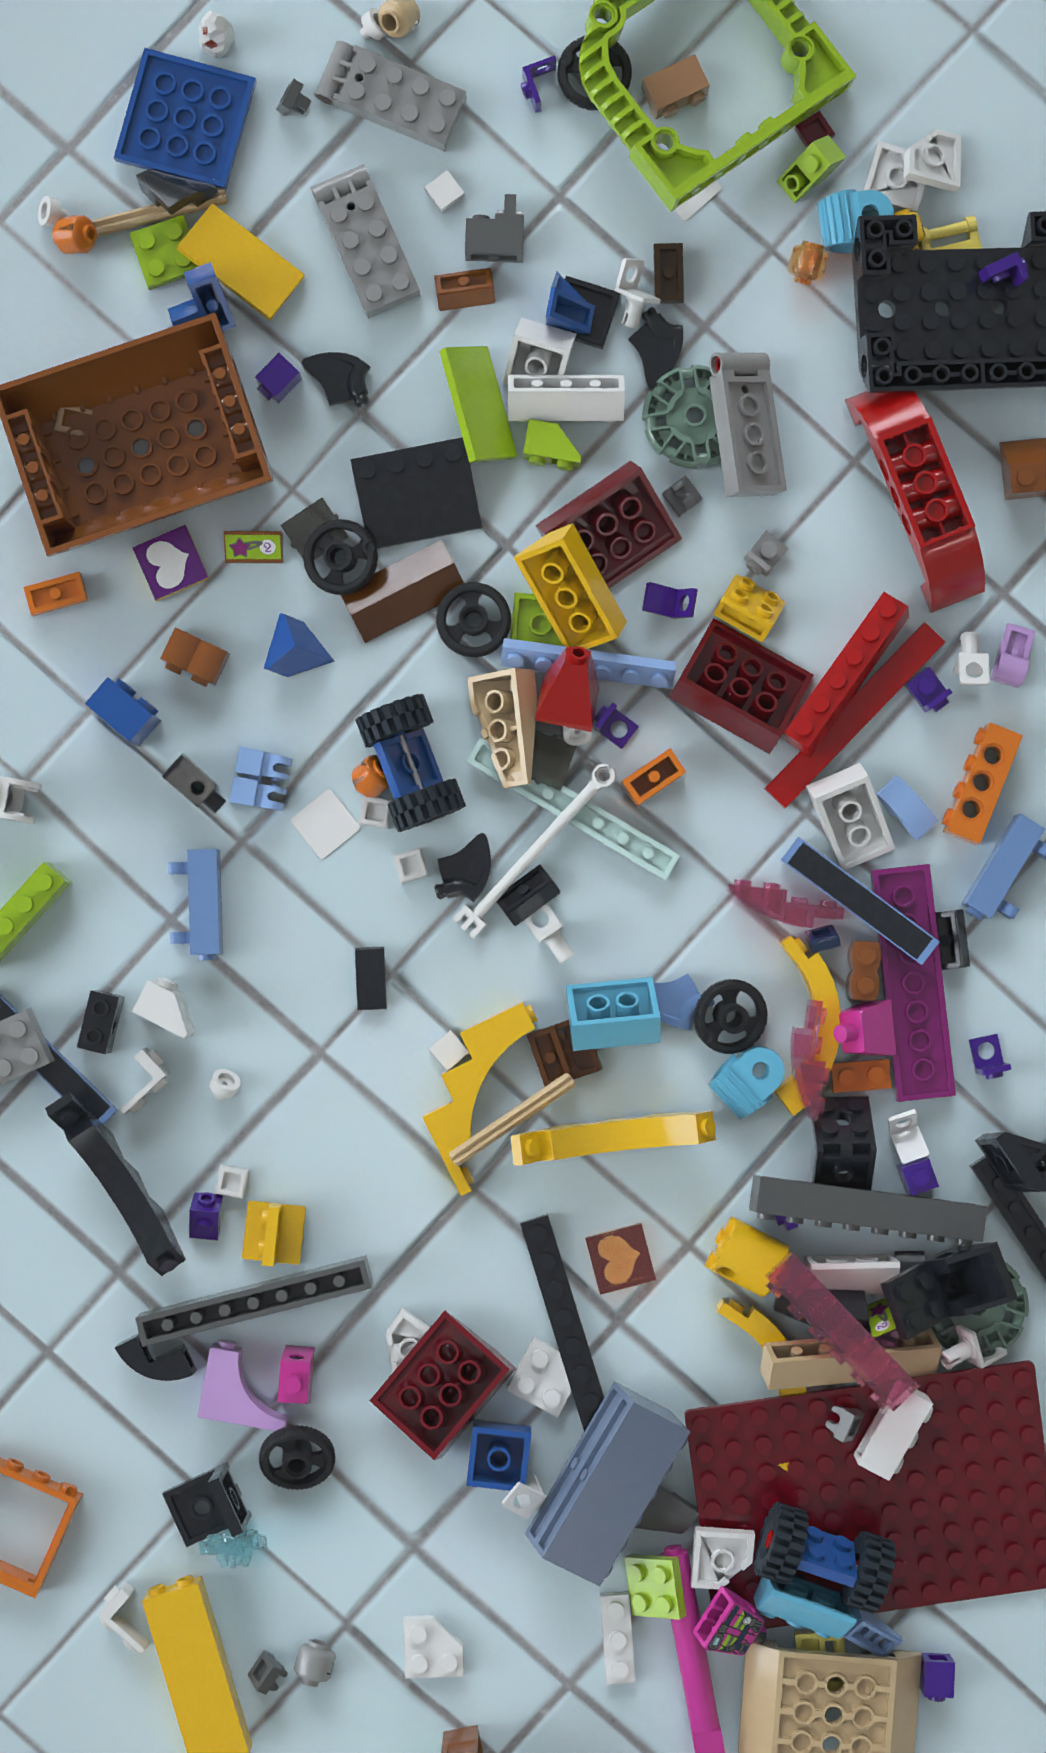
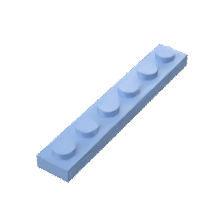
(607, 665)

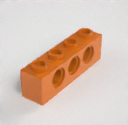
(1005, 745)

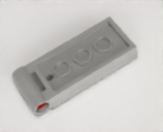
(391, 94)
(366, 241)
(746, 424)
(22, 1046)

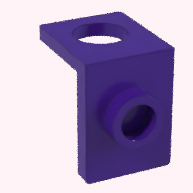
(528, 73)
(669, 601)
(607, 717)
(989, 1067)

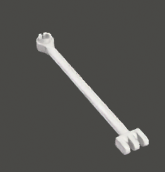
(475, 916)

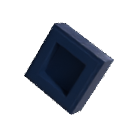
(822, 938)

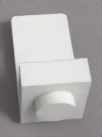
(152, 1063)
(115, 1622)

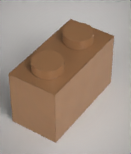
(675, 87)

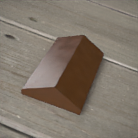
(403, 591)

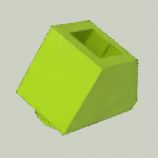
(811, 168)
(549, 444)

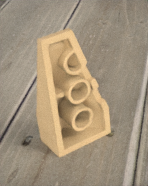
(507, 711)

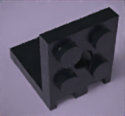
(845, 1146)
(224, 1500)

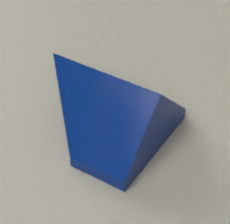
(568, 308)
(294, 648)

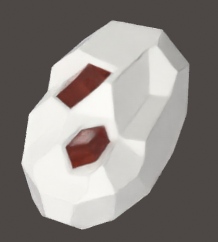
(215, 34)

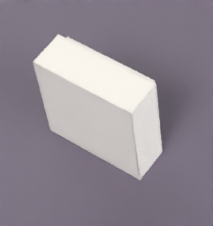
(444, 191)
(374, 812)
(410, 865)
(449, 1050)
(231, 1181)

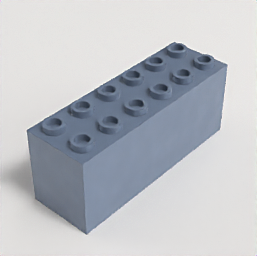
(607, 1484)

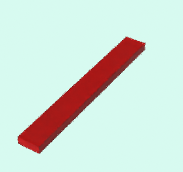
(857, 714)

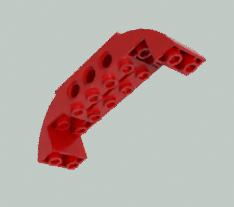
(923, 494)

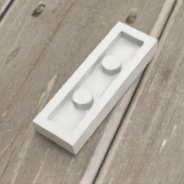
(617, 1637)

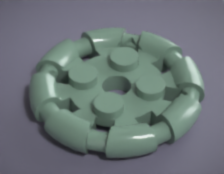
(676, 421)
(990, 1321)

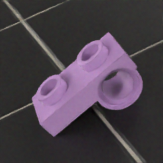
(1013, 654)

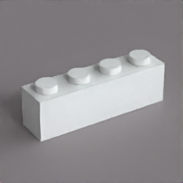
(566, 398)

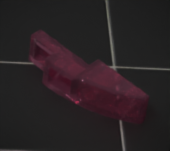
(772, 904)
(807, 1072)

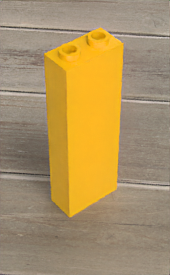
(196, 1667)

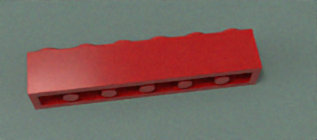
(846, 674)

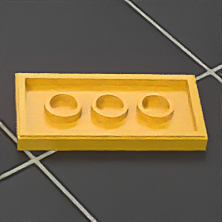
(241, 261)

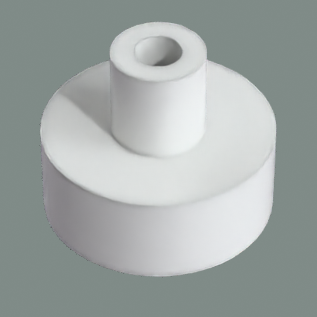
(371, 25)
(50, 211)
(576, 737)
(224, 1084)

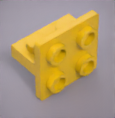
(749, 607)
(273, 1233)

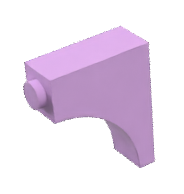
(228, 1395)

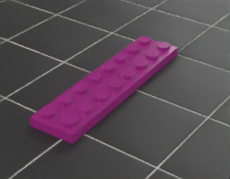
(916, 991)

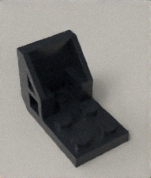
(1016, 1160)
(948, 1286)

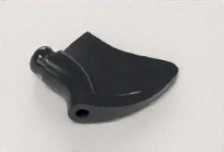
(657, 345)
(340, 376)
(465, 871)

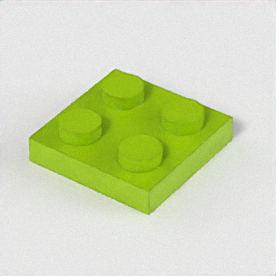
(158, 251)
(655, 1586)

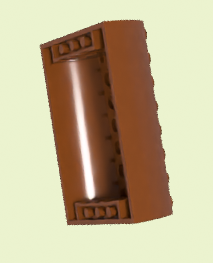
(135, 393)

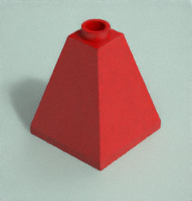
(569, 691)

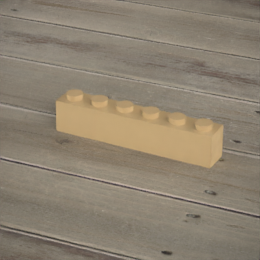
(809, 1363)

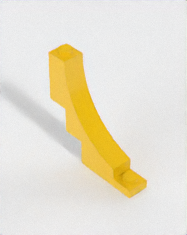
(485, 1043)
(613, 1135)

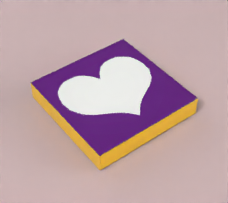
(170, 563)

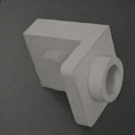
(765, 554)

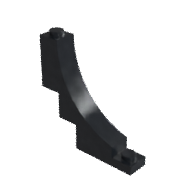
(120, 1180)

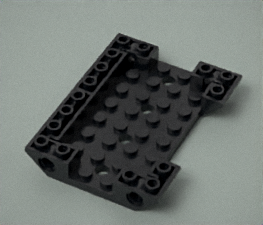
(955, 351)

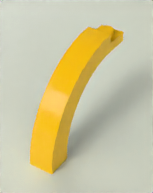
(821, 988)
(760, 1328)

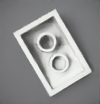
(851, 816)

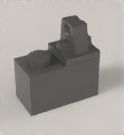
(496, 238)

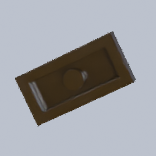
(668, 272)

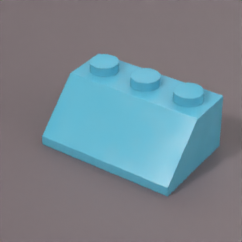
(613, 1014)
(805, 1605)

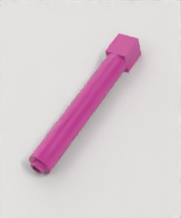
(695, 1666)

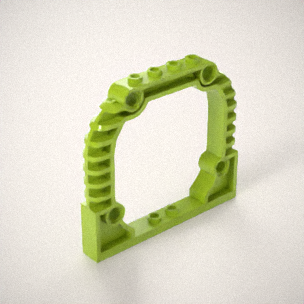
(683, 170)

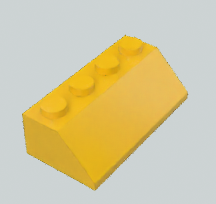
(571, 589)

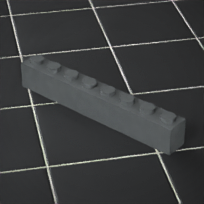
(868, 1209)
(254, 1301)

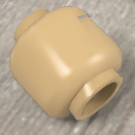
(398, 17)

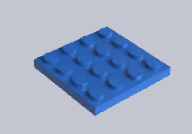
(185, 118)

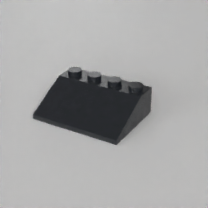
(416, 493)

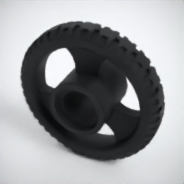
(569, 63)
(322, 538)
(496, 629)
(753, 1026)
(297, 1457)

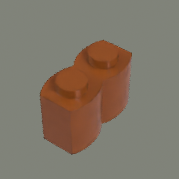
(195, 657)
(863, 979)

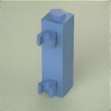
(1002, 868)
(204, 903)

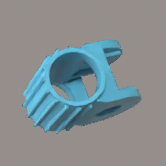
(840, 213)
(740, 1088)

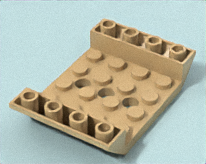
(789, 1695)

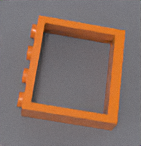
(18, 1578)

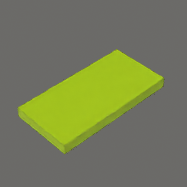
(478, 403)

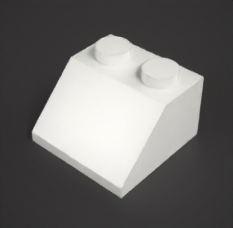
(539, 350)
(165, 1007)

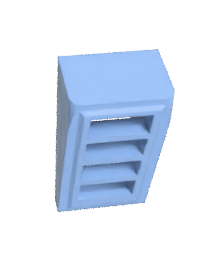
(872, 1625)

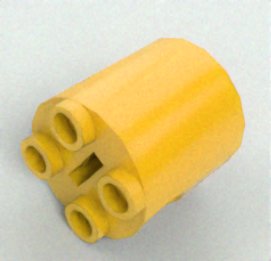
(745, 1255)

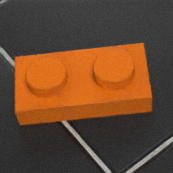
(56, 593)
(860, 1075)

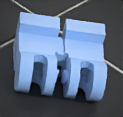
(253, 766)

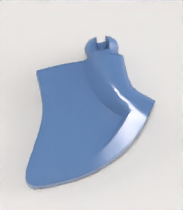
(678, 1001)

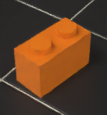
(653, 777)

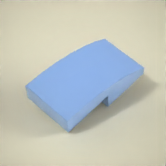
(907, 806)

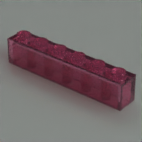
(840, 1329)

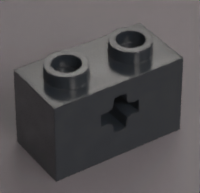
(100, 1021)

